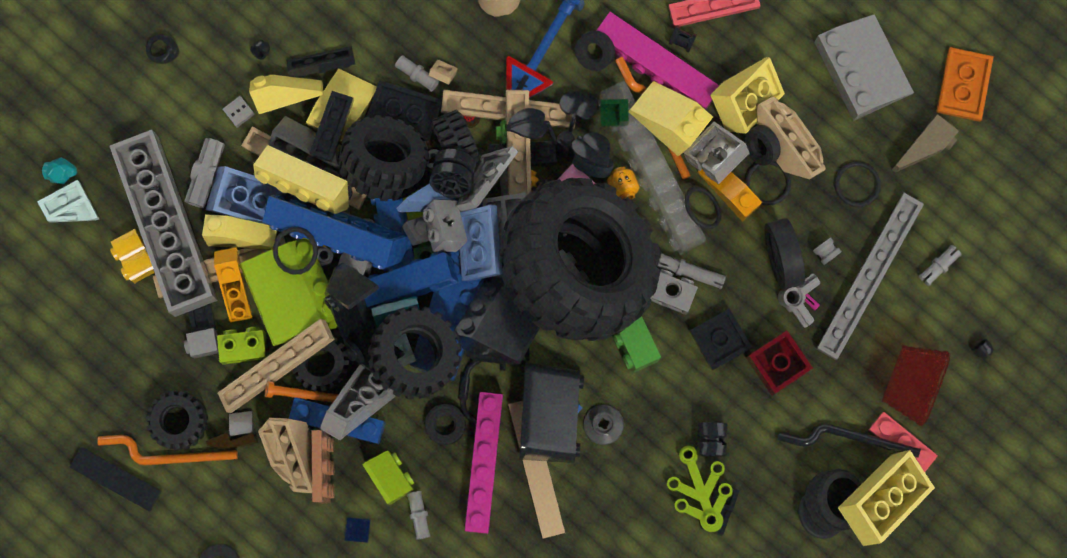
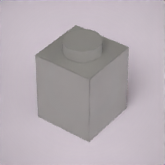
(201, 343)

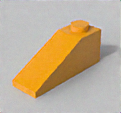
(734, 194)

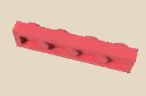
(696, 11)

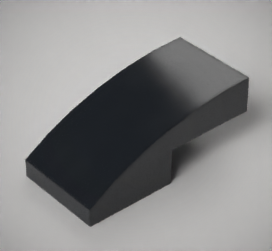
(727, 509)

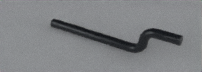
(846, 433)

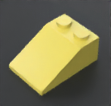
(348, 85)
(741, 94)
(670, 117)

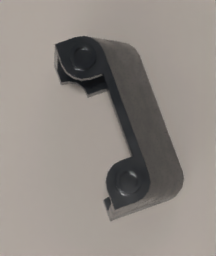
(550, 414)

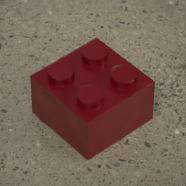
(779, 363)

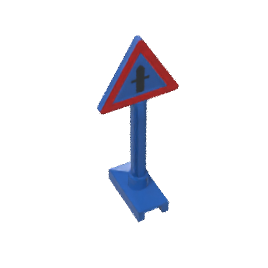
(525, 76)

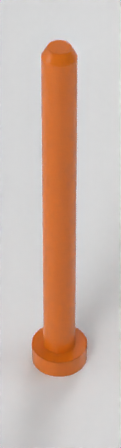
(271, 390)

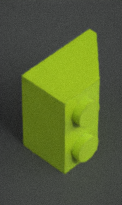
(388, 476)

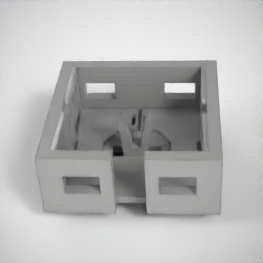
(721, 144)

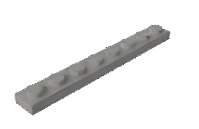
(869, 276)

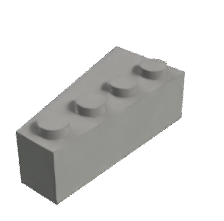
(355, 403)

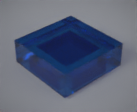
(357, 530)

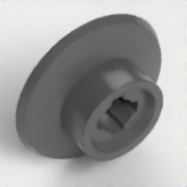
(597, 434)

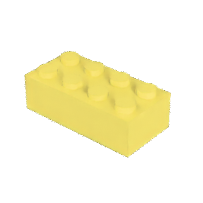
(886, 498)

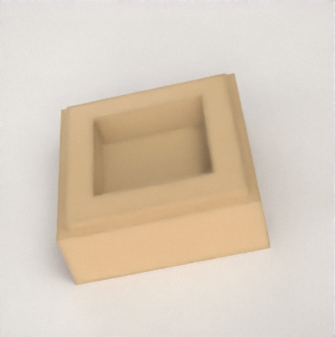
(443, 72)

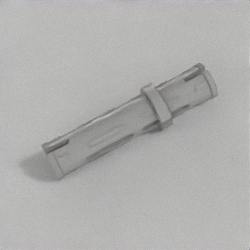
(691, 271)

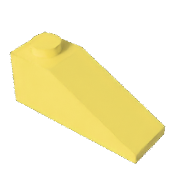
(280, 91)
(237, 232)

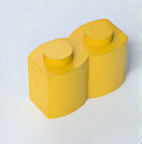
(133, 256)

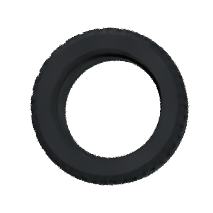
(816, 498)

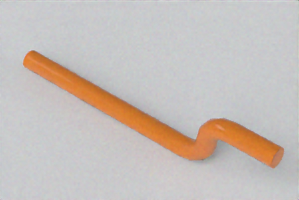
(639, 88)
(165, 459)

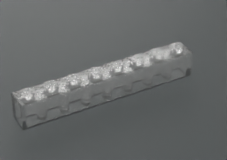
(655, 177)

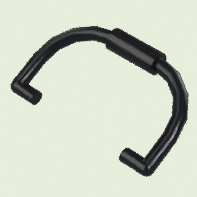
(464, 389)

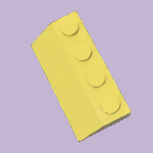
(302, 180)

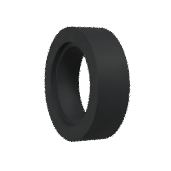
(784, 253)

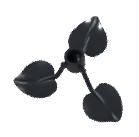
(592, 147)

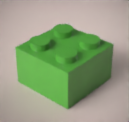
(637, 346)

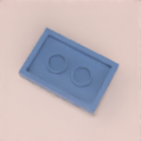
(482, 250)

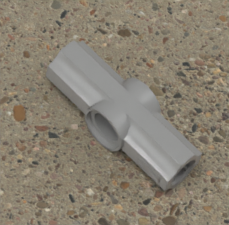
(204, 172)

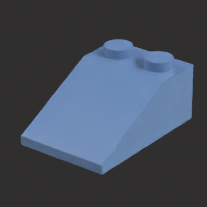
(239, 195)

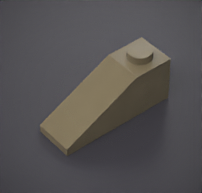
(931, 141)

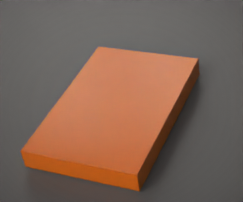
(964, 84)

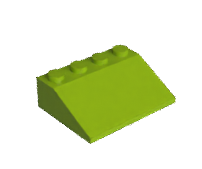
(287, 300)

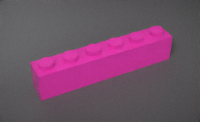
(657, 61)
(484, 462)

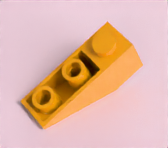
(232, 284)

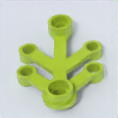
(701, 493)

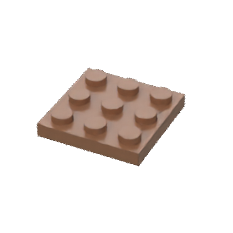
(322, 467)

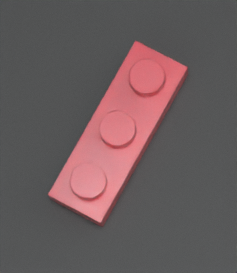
(889, 429)

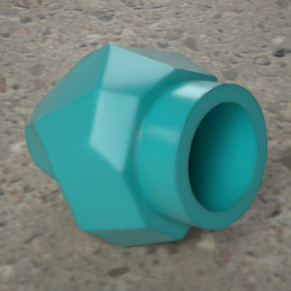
(58, 170)

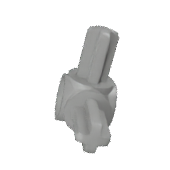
(797, 305)

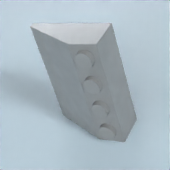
(863, 66)

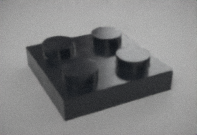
(720, 339)

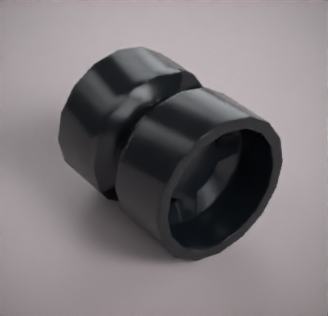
(712, 439)

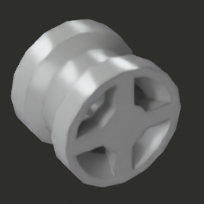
(827, 251)

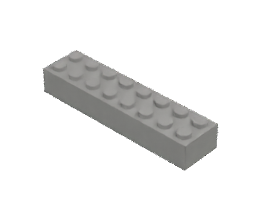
(163, 223)

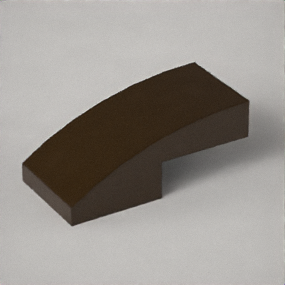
(226, 441)

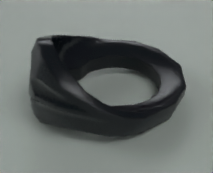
(171, 53)

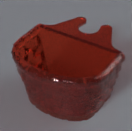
(916, 382)

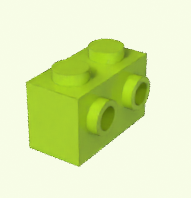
(242, 346)

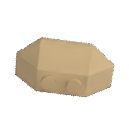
(799, 150)
(289, 451)

